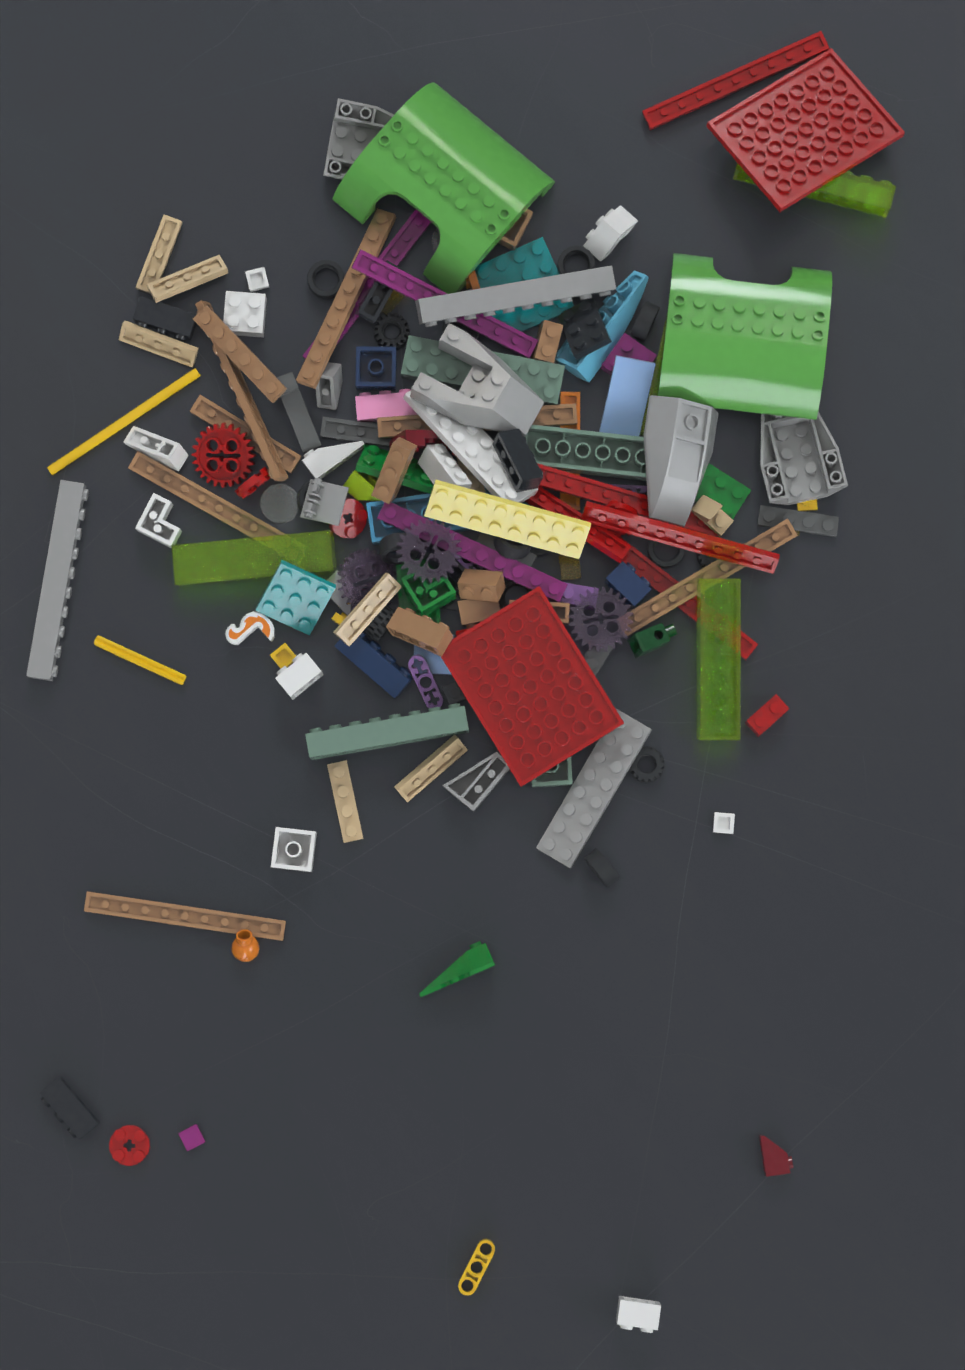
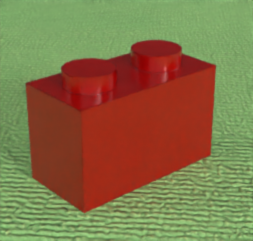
(767, 715)

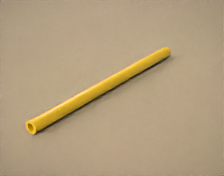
(123, 421)

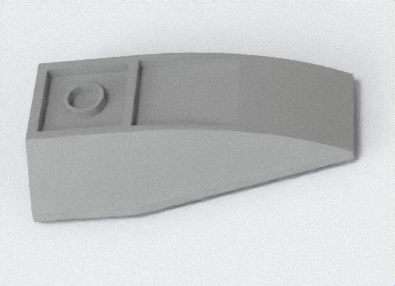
(351, 132)
(677, 453)
(799, 459)

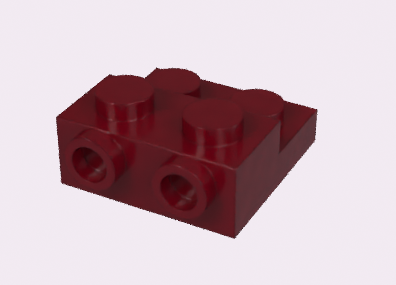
(418, 437)

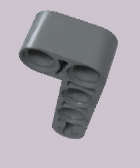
(298, 414)

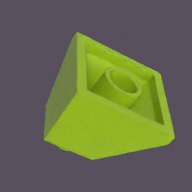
(361, 486)

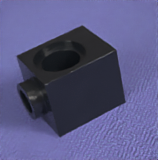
(453, 693)

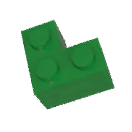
(428, 597)

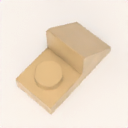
(712, 515)

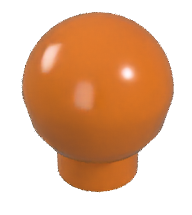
(245, 946)

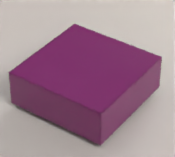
(192, 1137)

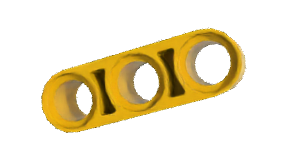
(475, 1277)

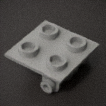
(324, 502)

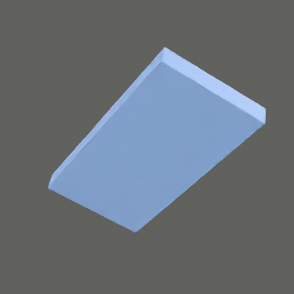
(627, 396)

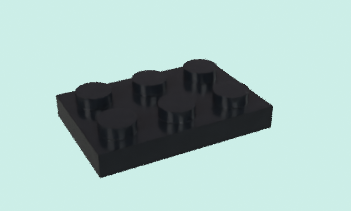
(584, 328)

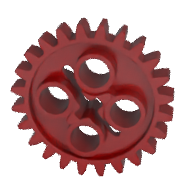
(223, 436)

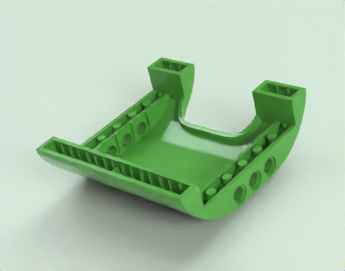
(449, 172)
(746, 340)

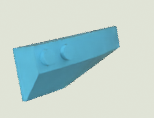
(616, 314)

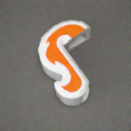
(248, 625)

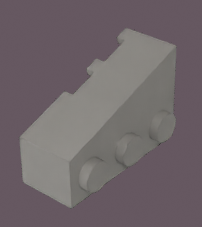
(477, 782)

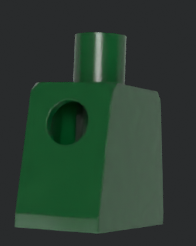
(645, 641)

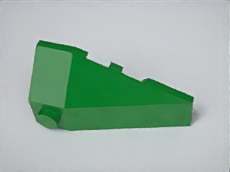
(470, 963)

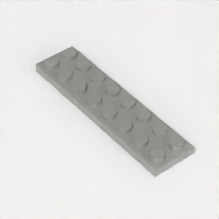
(593, 791)

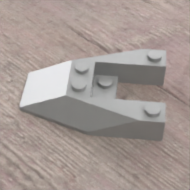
(490, 395)

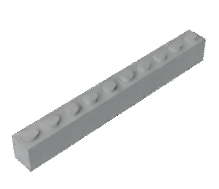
(514, 295)
(56, 580)

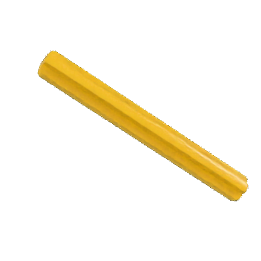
(139, 660)

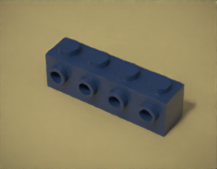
(377, 664)

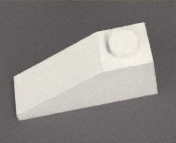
(156, 447)
(327, 459)

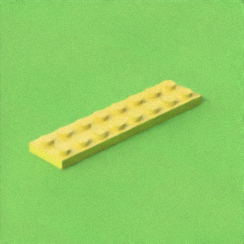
(507, 519)

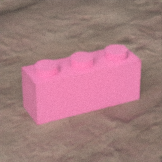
(384, 404)

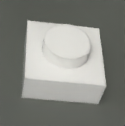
(257, 279)
(723, 823)

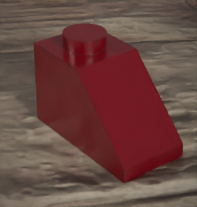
(774, 1158)

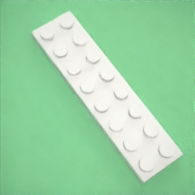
(473, 449)

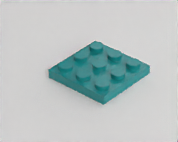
(295, 597)

